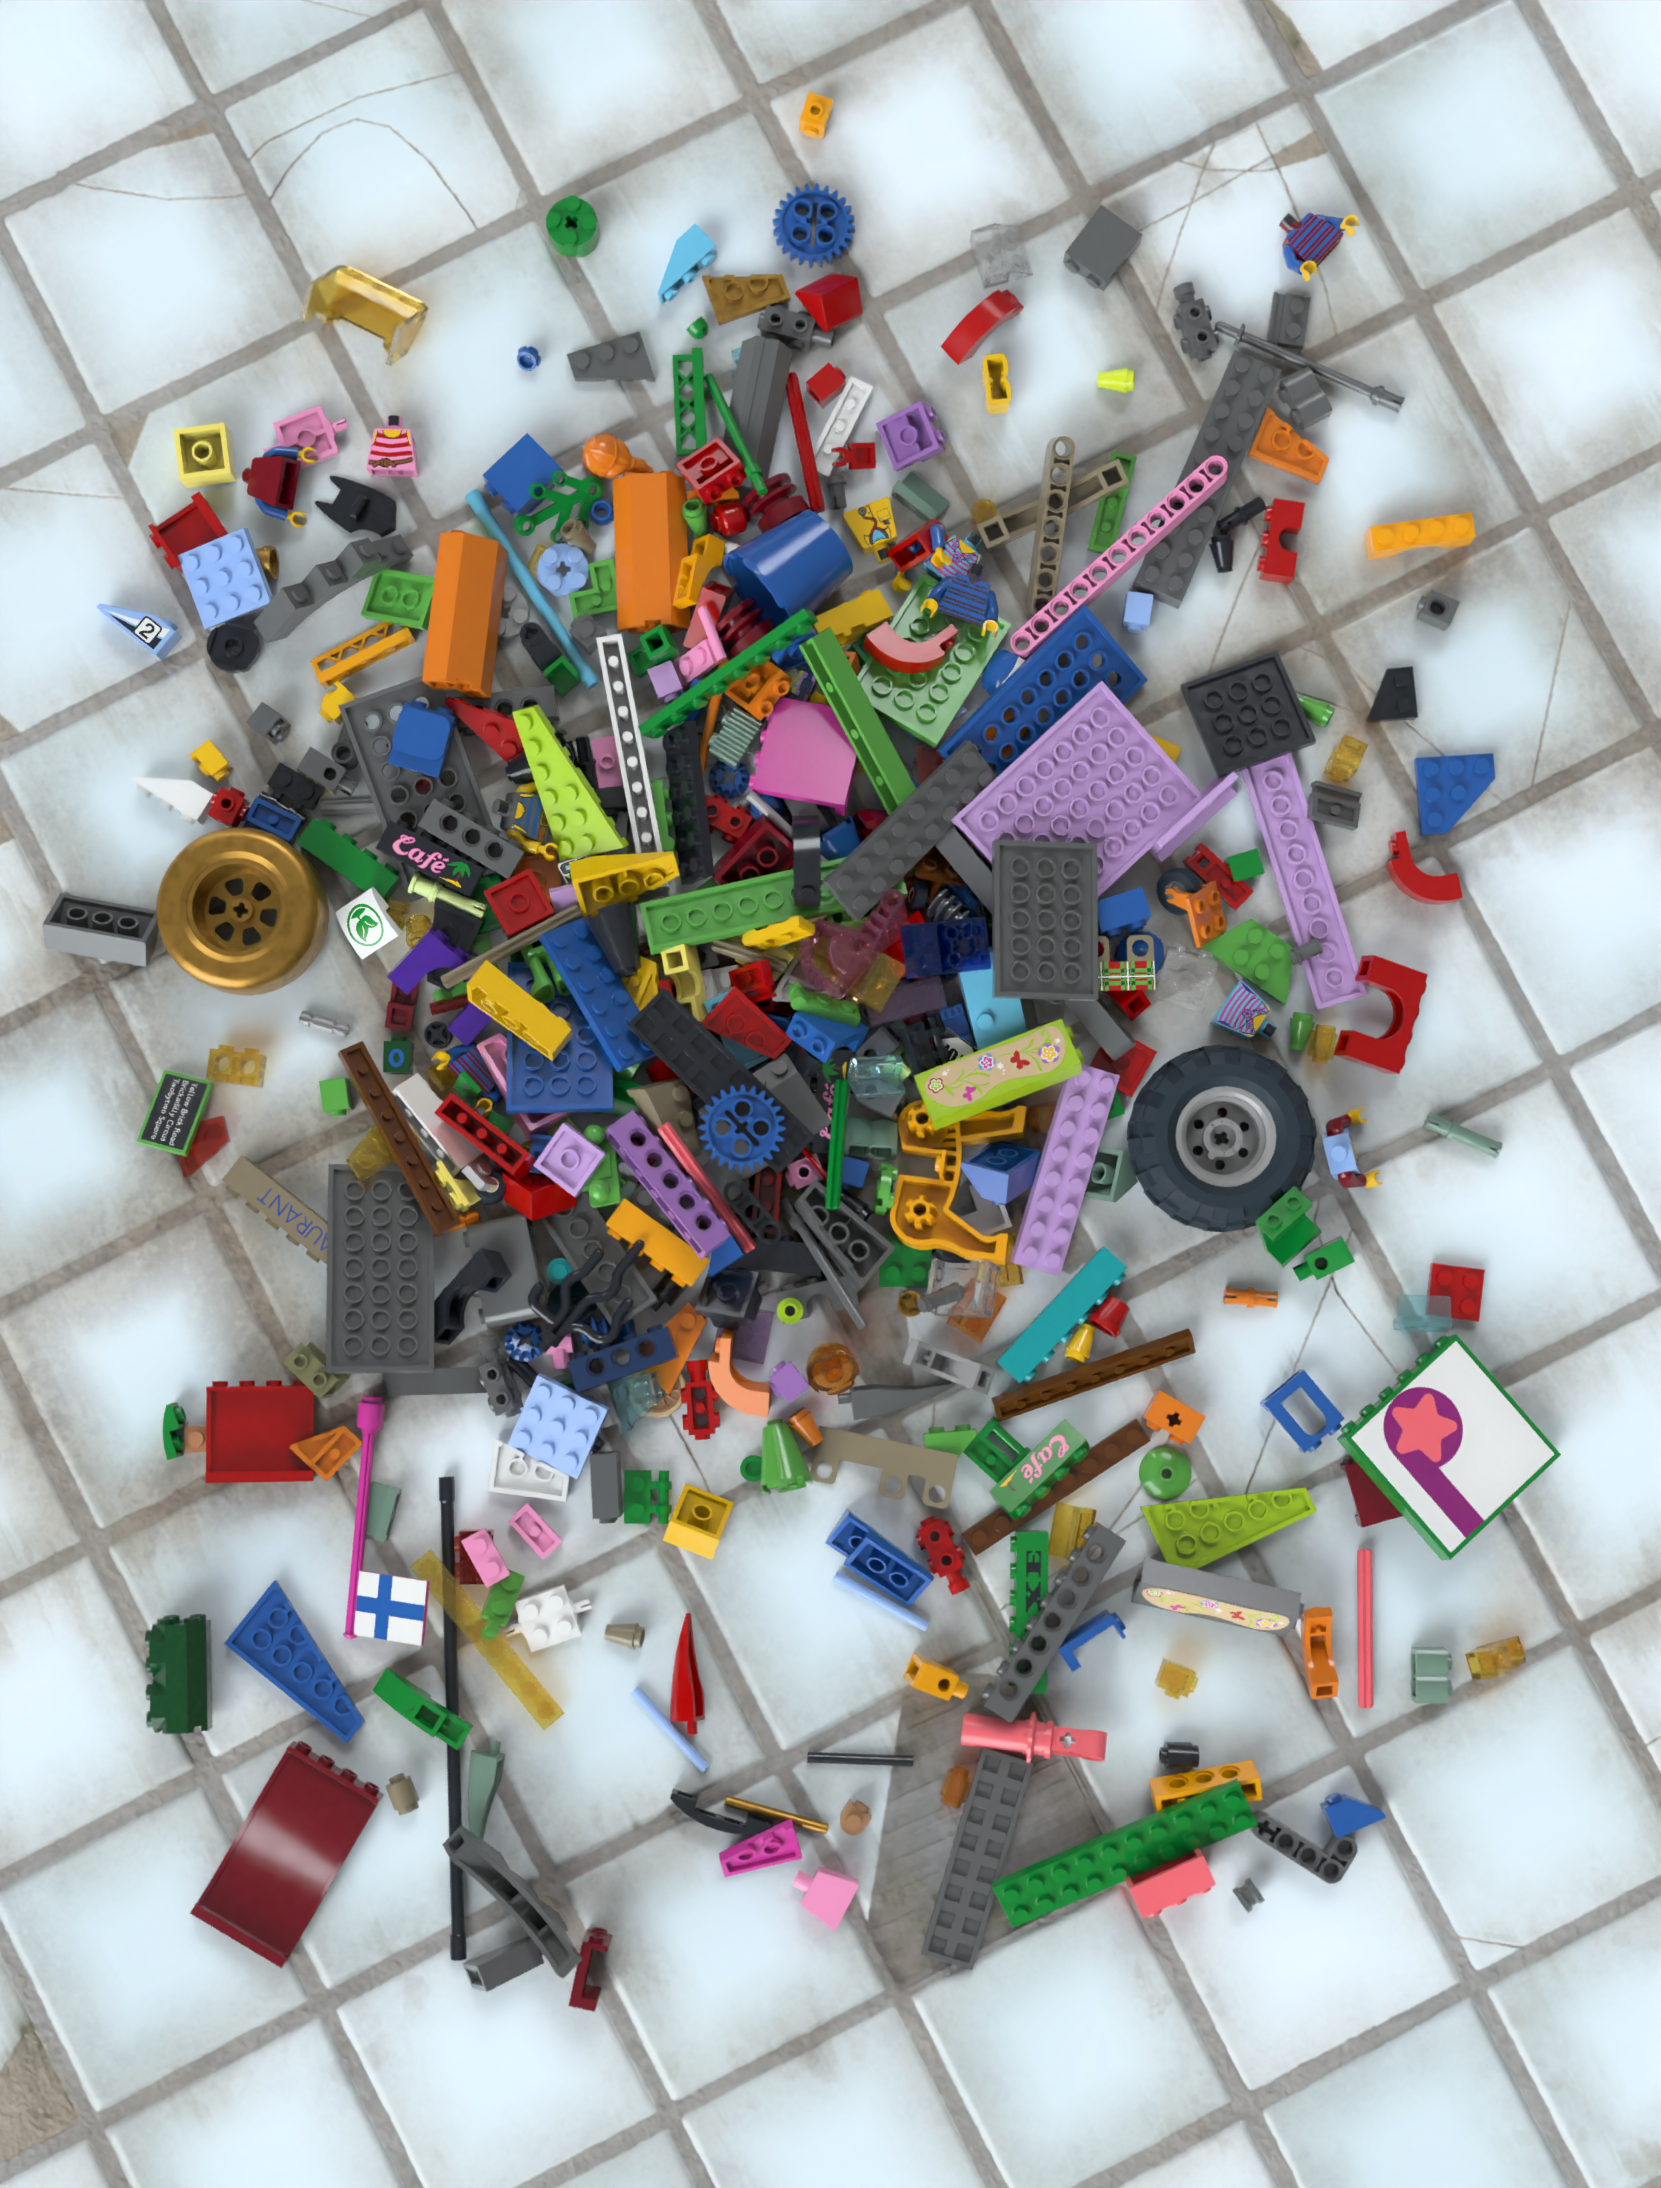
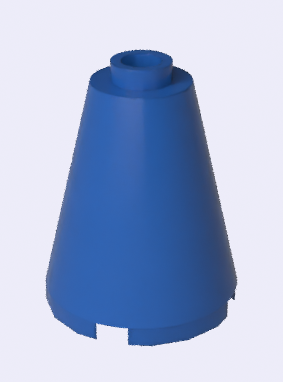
(839, 840)

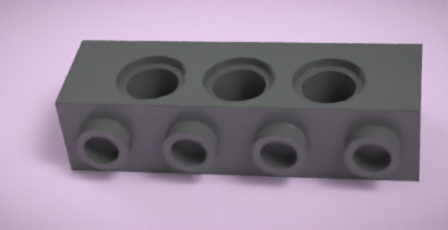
(517, 699)
(434, 822)

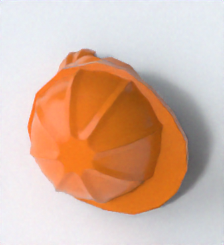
(610, 457)

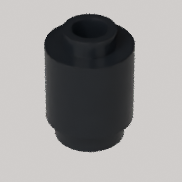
(1179, 1755)

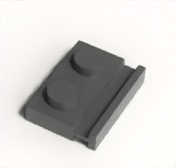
(1288, 320)
(1334, 805)

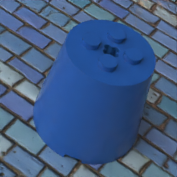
(790, 567)

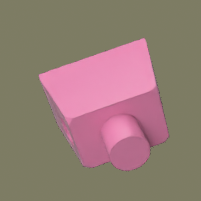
(826, 1894)

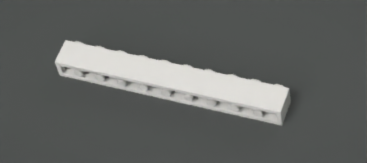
(630, 747)

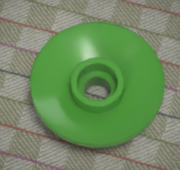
(1151, 1472)

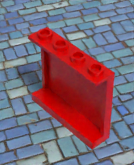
(253, 1429)

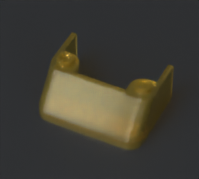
(368, 305)

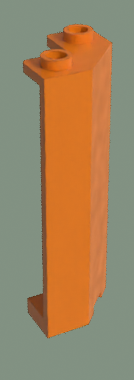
(649, 550)
(465, 614)

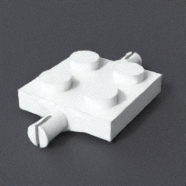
(548, 1618)

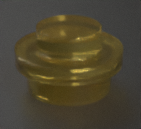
(984, 510)

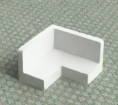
(988, 1217)

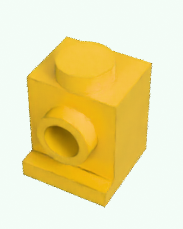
(330, 708)
(212, 761)

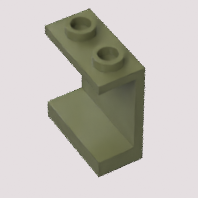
(310, 1367)

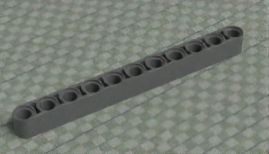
(978, 876)

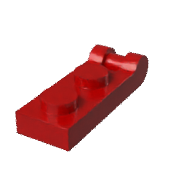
(1230, 892)

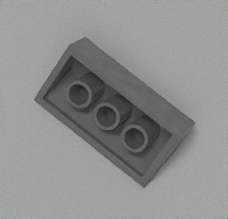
(101, 930)

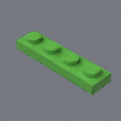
(1111, 510)

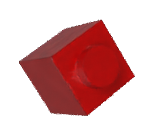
(826, 384)

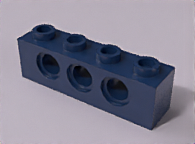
(586, 1379)

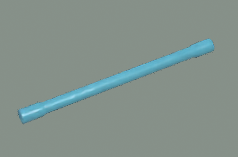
(483, 511)

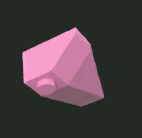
(495, 1056)

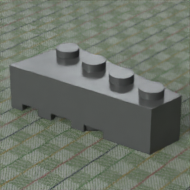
(844, 1235)

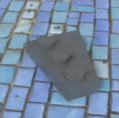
(613, 360)

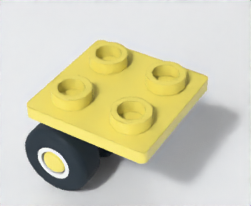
(465, 1194)

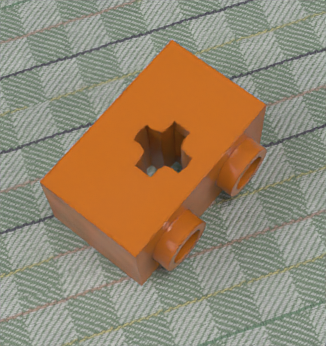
(1188, 1423)

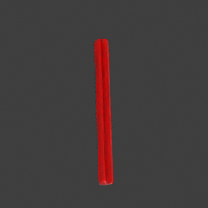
(804, 444)

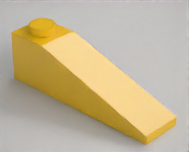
(619, 878)

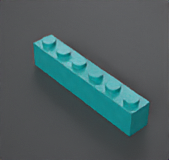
(1061, 1314)

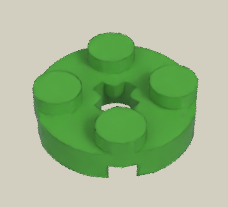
(883, 1197)

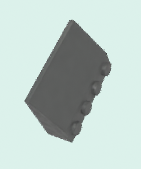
(792, 1091)

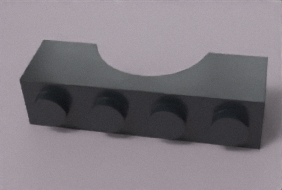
(483, 1272)

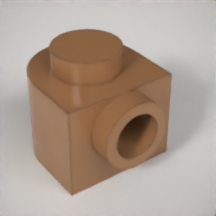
(854, 1817)

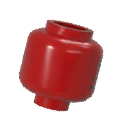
(730, 518)

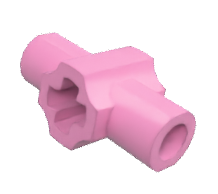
(560, 1355)

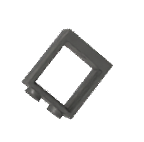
(606, 1486)

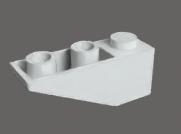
(182, 794)

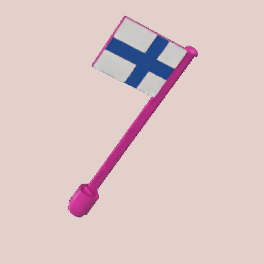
(377, 1602)

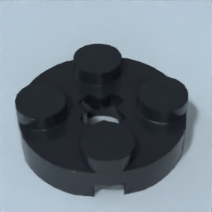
(240, 660)

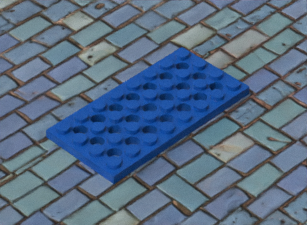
(1061, 678)

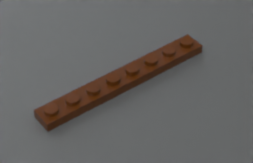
(399, 1138)
(1093, 1375)
(1099, 1459)

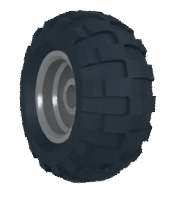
(1252, 1092)

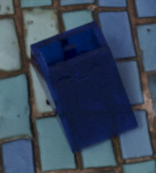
(945, 947)

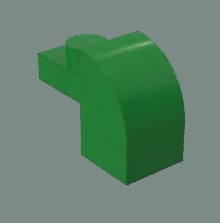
(655, 649)

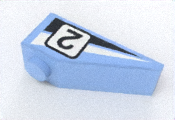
(146, 628)

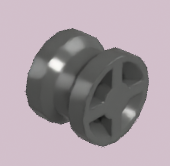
(1248, 1895)

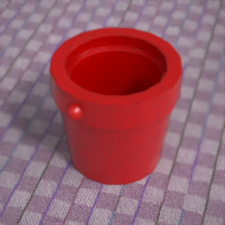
(1109, 1316)

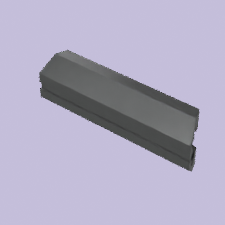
(759, 398)

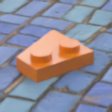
(327, 1451)

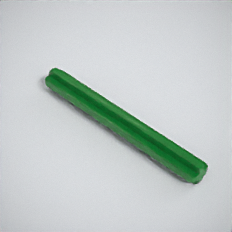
(837, 1143)

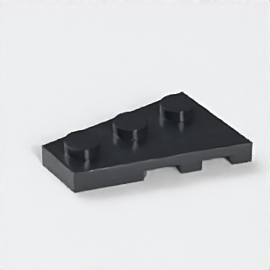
(460, 929)

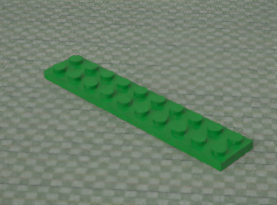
(1124, 1853)

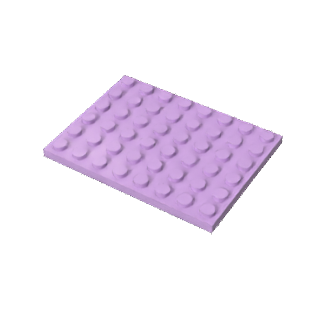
(1085, 782)

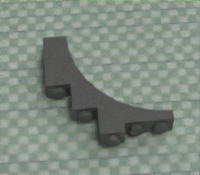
(327, 580)
(516, 1896)

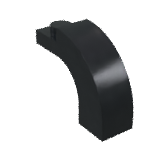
(806, 860)

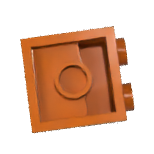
(760, 689)

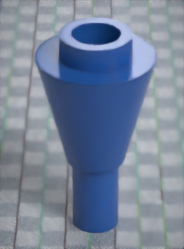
(964, 894)

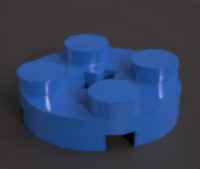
(792, 655)

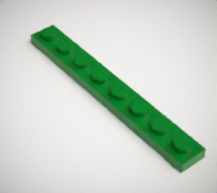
(733, 670)

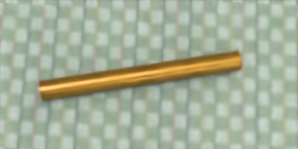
(776, 1814)

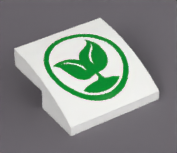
(367, 923)

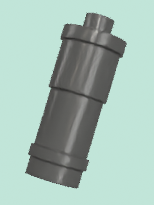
(941, 1297)

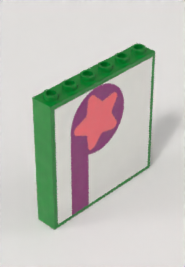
(1448, 1446)

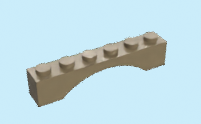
(1083, 492)

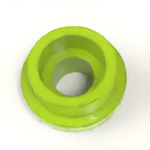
(798, 1310)

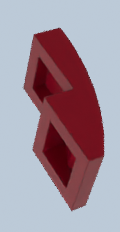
(401, 1008)

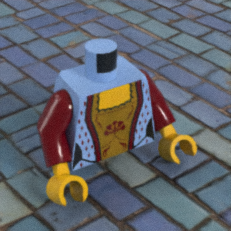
(1342, 1153)

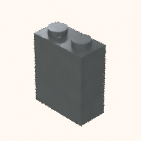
(1102, 248)

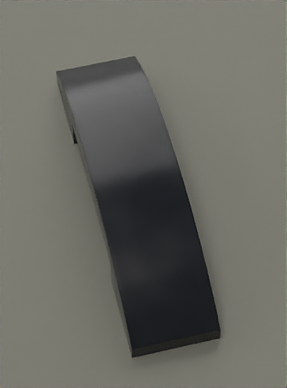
(687, 1802)

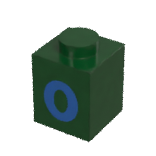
(398, 1056)

